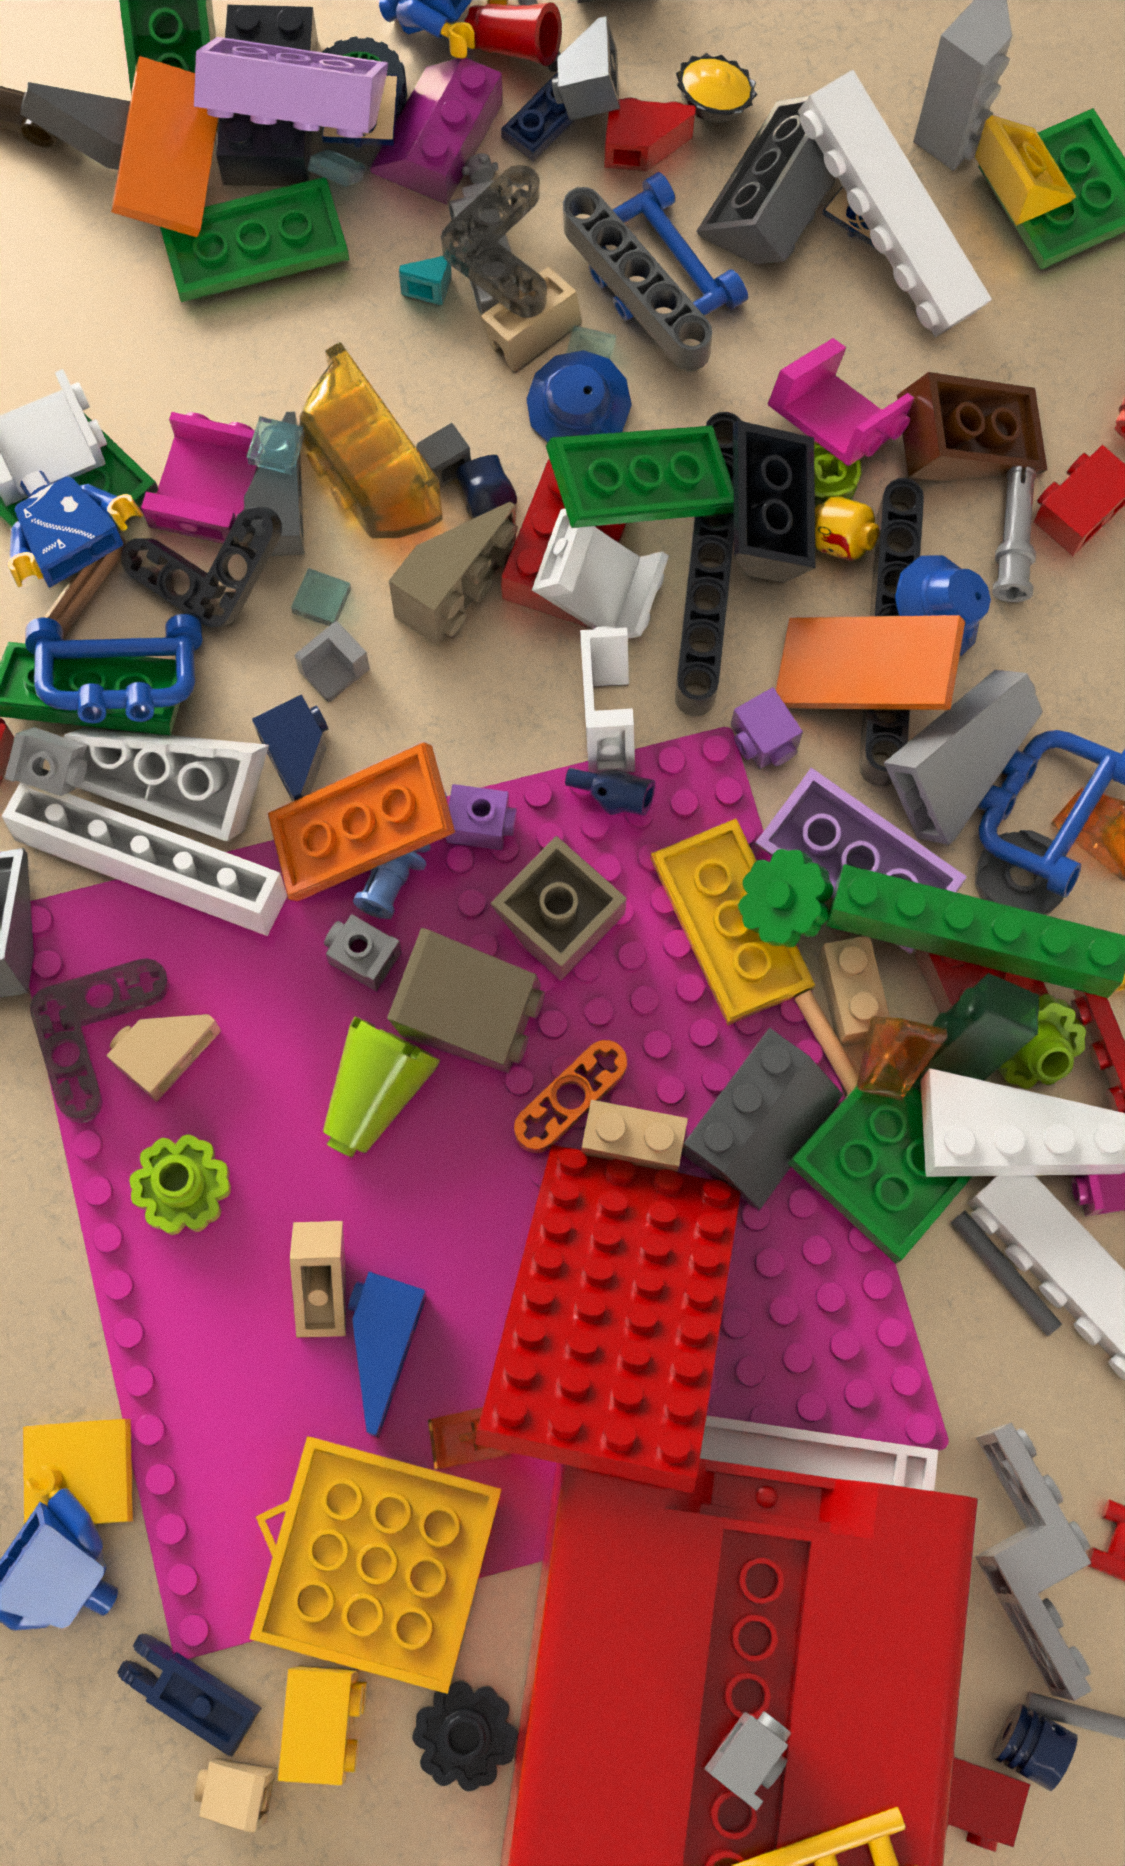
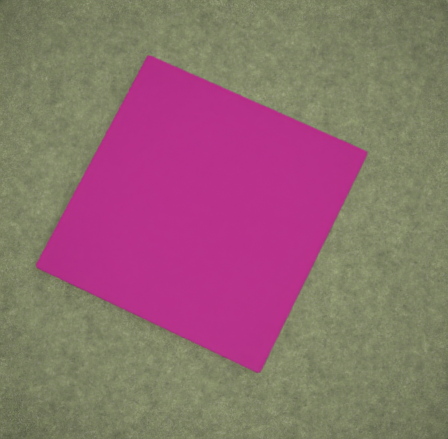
(444, 1195)

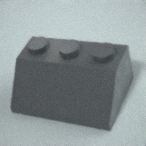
(762, 1119)

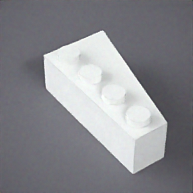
(175, 777)
(1009, 1131)

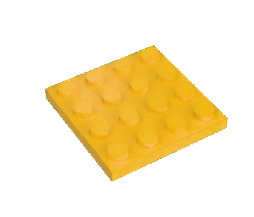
(376, 1564)

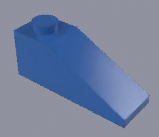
(383, 1334)

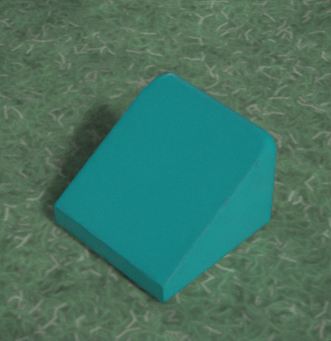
(426, 279)

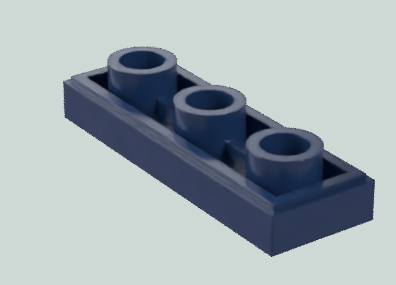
(537, 123)

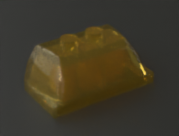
(367, 453)

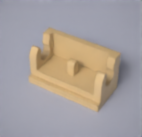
(528, 337)

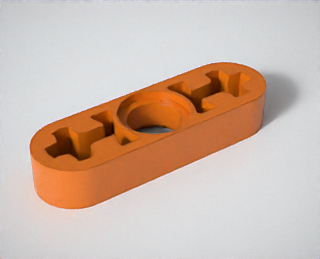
(588, 1063)

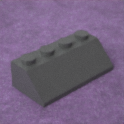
(770, 190)

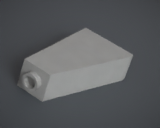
(962, 753)

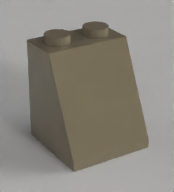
(465, 1002)

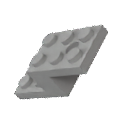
(1035, 1560)

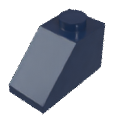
(294, 743)

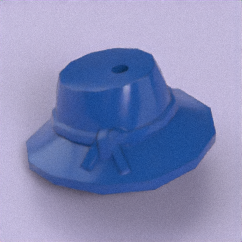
(563, 409)
(939, 588)

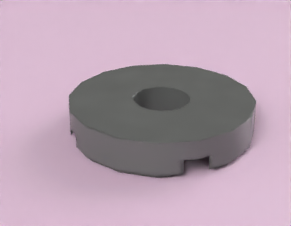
(996, 884)

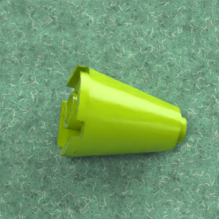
(373, 1085)

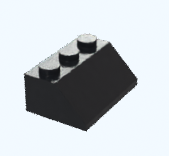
(773, 502)

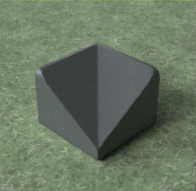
(444, 453)

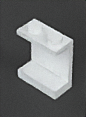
(48, 438)
(599, 578)
(607, 731)

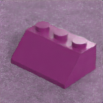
(441, 127)

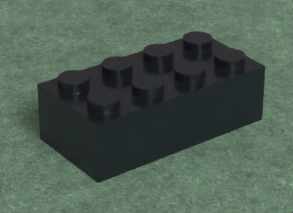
(262, 152)

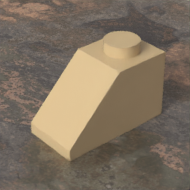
(161, 1049)
(318, 1278)
(235, 1793)

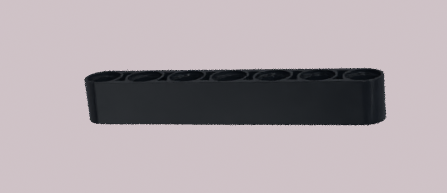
(905, 529)
(708, 584)

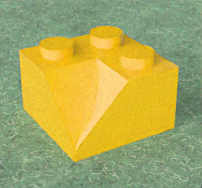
(318, 1723)

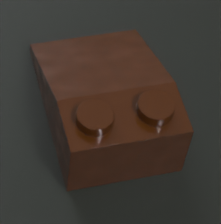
(971, 429)

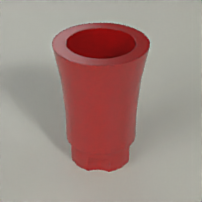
(518, 30)

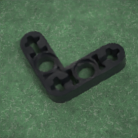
(203, 584)

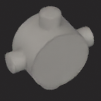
(480, 168)

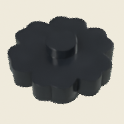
(465, 1736)

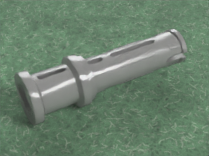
(1016, 552)

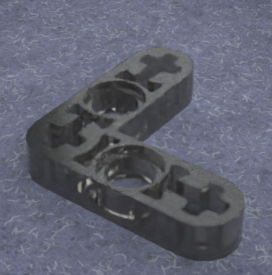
(485, 247)
(80, 1013)

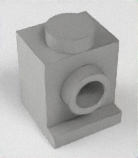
(64, 756)
(367, 966)
(750, 1756)

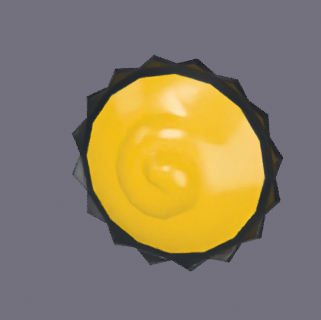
(715, 87)

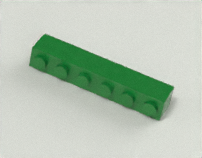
(978, 931)

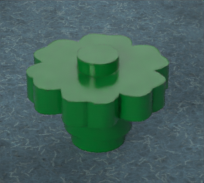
(786, 898)

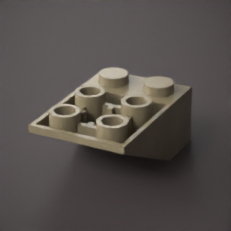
(452, 571)

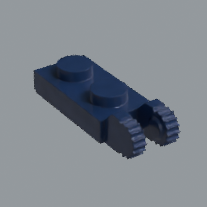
(190, 1695)

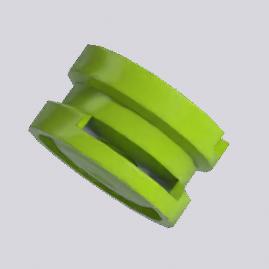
(833, 476)

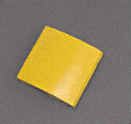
(92, 1465)

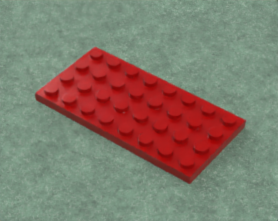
(614, 1321)

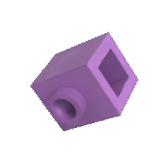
(766, 730)
(480, 817)

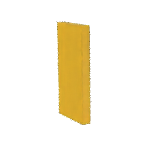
(705, 888)

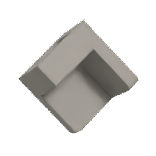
(332, 661)

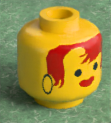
(845, 528)

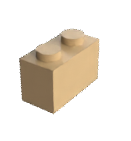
(852, 987)
(634, 1135)

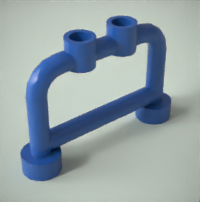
(656, 197)
(91, 700)
(999, 801)

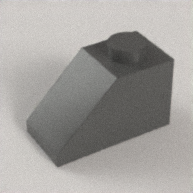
(589, 73)

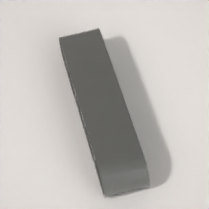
(640, 297)

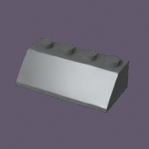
(964, 82)

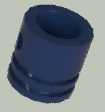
(1035, 1747)

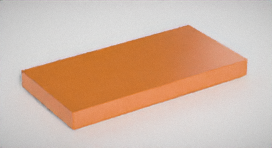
(165, 151)
(870, 662)
(361, 822)

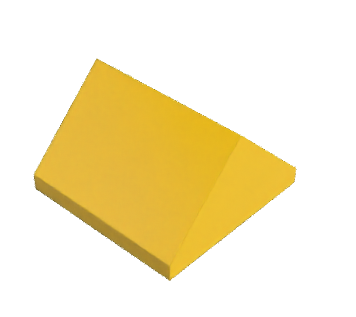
(1021, 169)

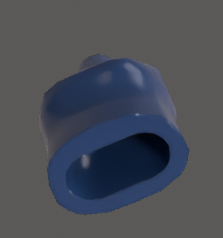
(485, 485)
(615, 790)

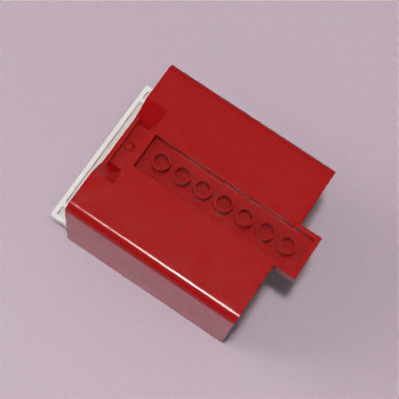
(787, 1585)

